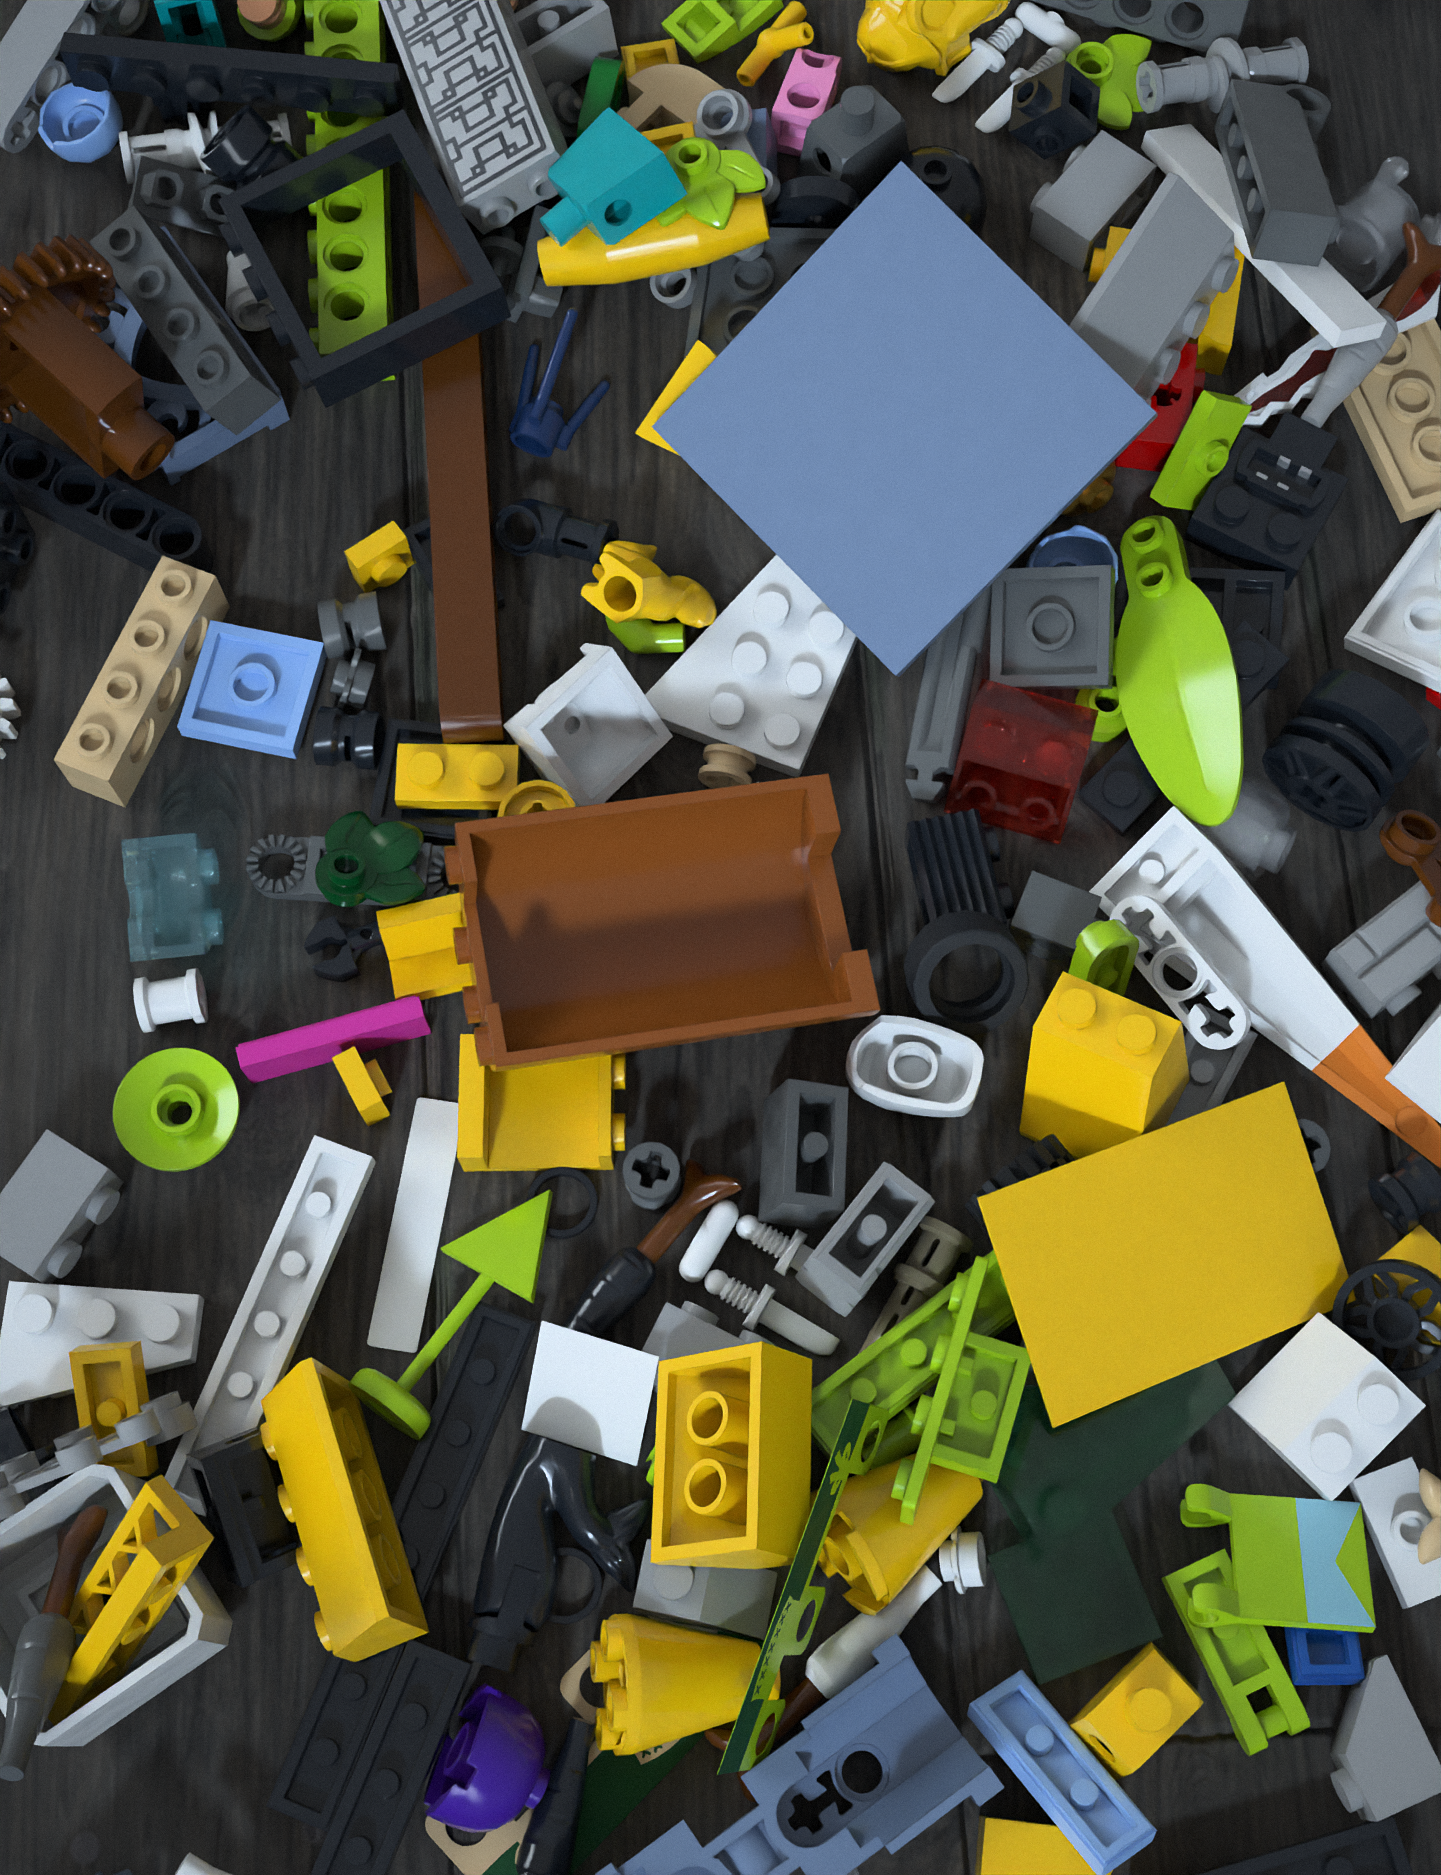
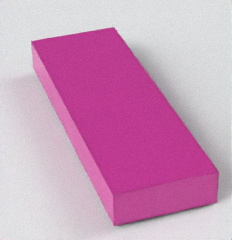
(322, 1040)

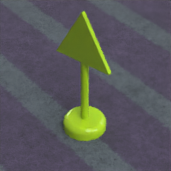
(502, 1252)

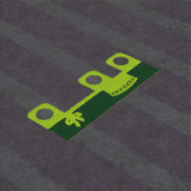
(797, 1593)

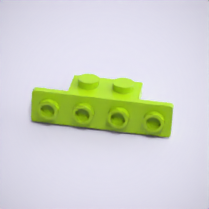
(973, 1402)

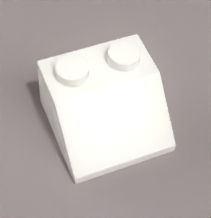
(1326, 1406)

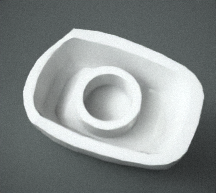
(915, 1067)

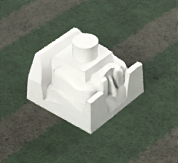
(590, 728)

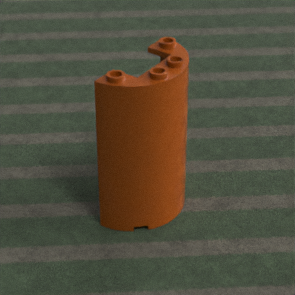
(654, 923)

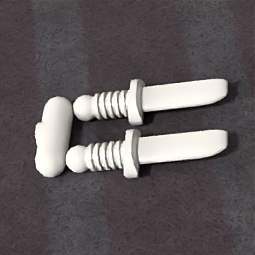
(988, 55)
(760, 1307)

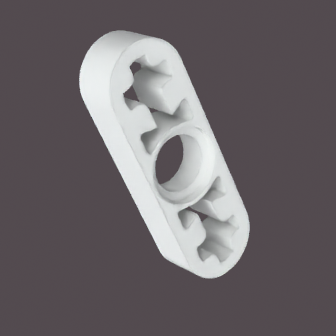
(1198, 1016)

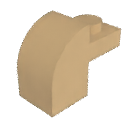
(665, 96)

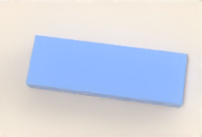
(1061, 1773)

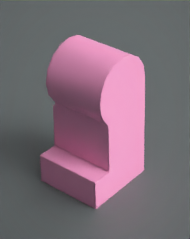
(803, 97)

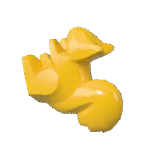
(638, 589)

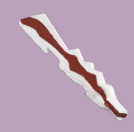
(1305, 367)

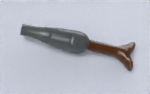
(46, 1646)

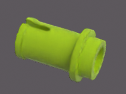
(896, 1439)

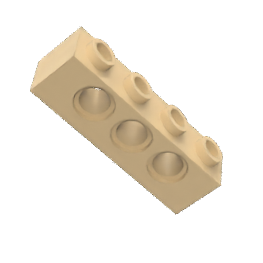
(141, 682)

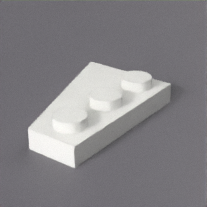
(53, 1319)

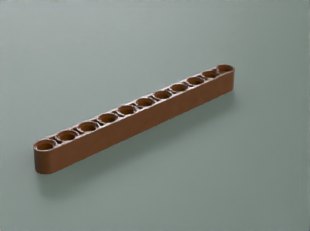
(459, 514)

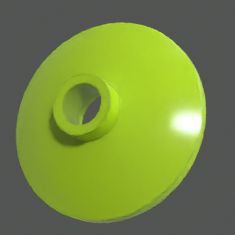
(156, 1089)

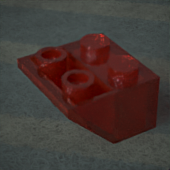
(1021, 760)

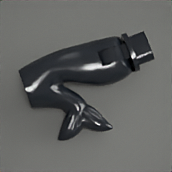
(520, 1554)

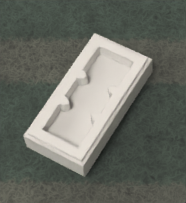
(1395, 1522)

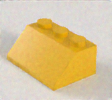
(732, 1458)

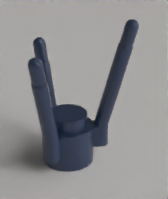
(539, 421)

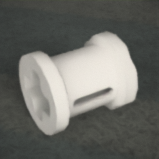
(170, 1000)

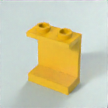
(539, 1114)

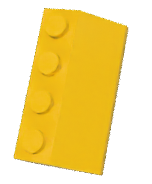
(340, 1513)

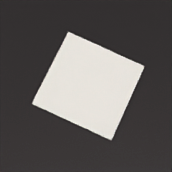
(589, 1393)

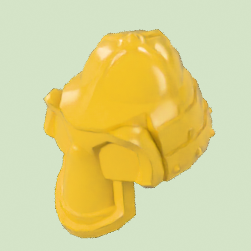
(922, 32)

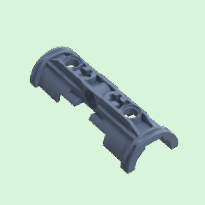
(923, 1777)

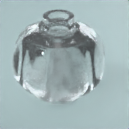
(1258, 831)

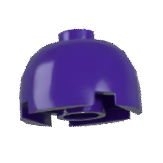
(489, 1766)

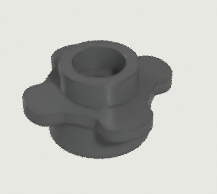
(352, 681)

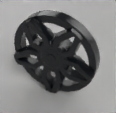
(1394, 1317)

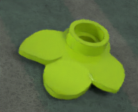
(1115, 73)
(710, 181)

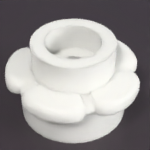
(963, 1560)

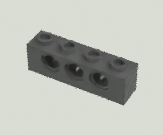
(1165, 19)
(185, 321)

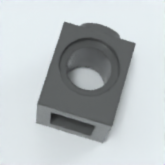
(1052, 918)

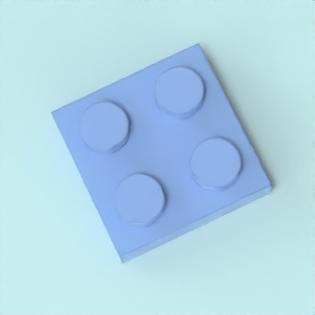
(252, 689)

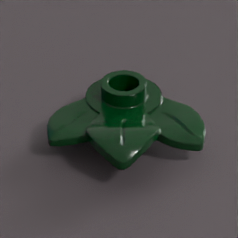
(374, 862)

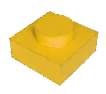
(380, 558)
(365, 1084)

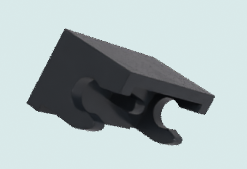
(243, 1508)

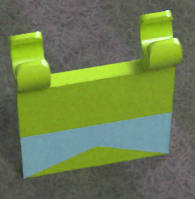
(1290, 1562)

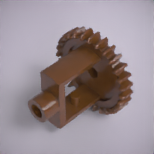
(64, 369)

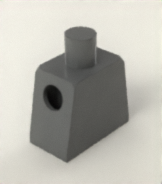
(855, 140)

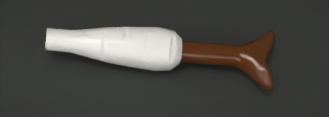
(839, 1662)

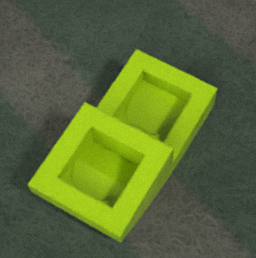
(713, 26)

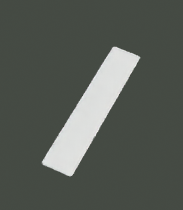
(415, 1227)

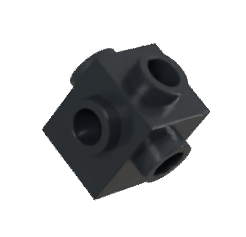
(1054, 110)

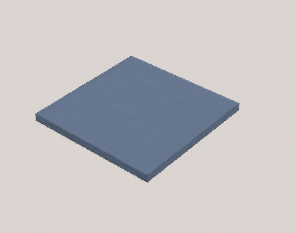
(903, 419)

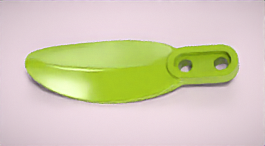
(1178, 677)

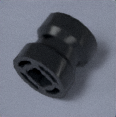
(348, 738)

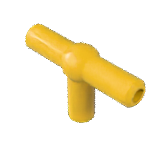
(784, 35)

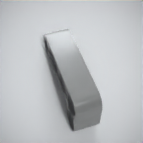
(32, 60)

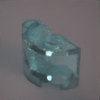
(171, 896)

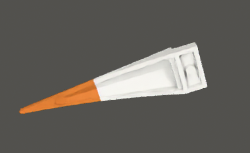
(1263, 966)

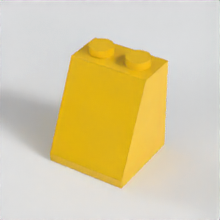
(1100, 1069)

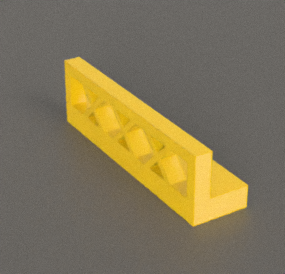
(138, 1592)

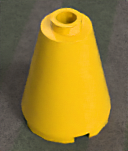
(878, 1550)

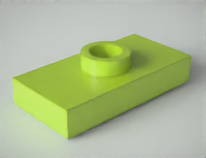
(1200, 450)

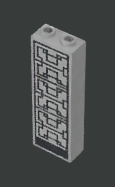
(479, 103)

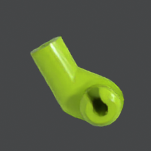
(645, 637)

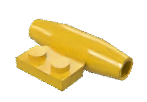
(655, 248)

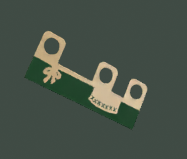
(611, 1791)

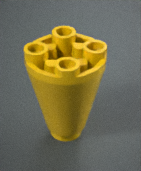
(666, 1681)

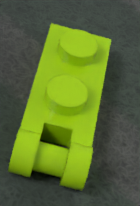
(1239, 1661)

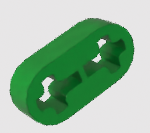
(602, 90)

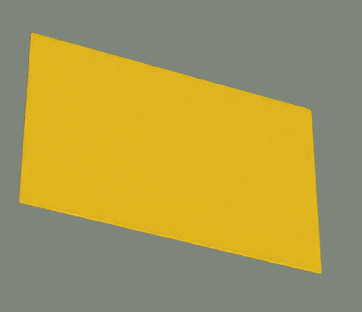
(1165, 1252)

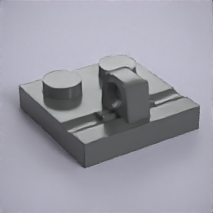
(1053, 627)

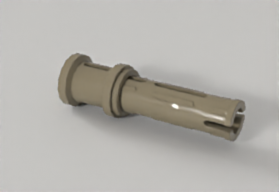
(921, 1274)

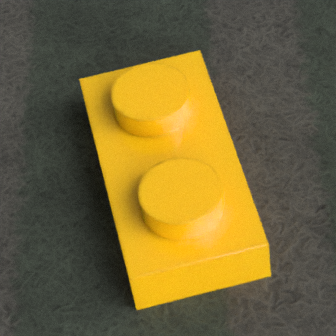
(455, 775)
(107, 1389)

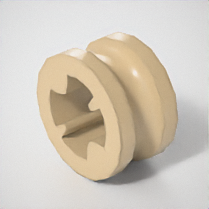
(726, 766)

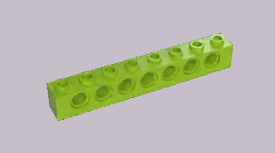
(356, 33)

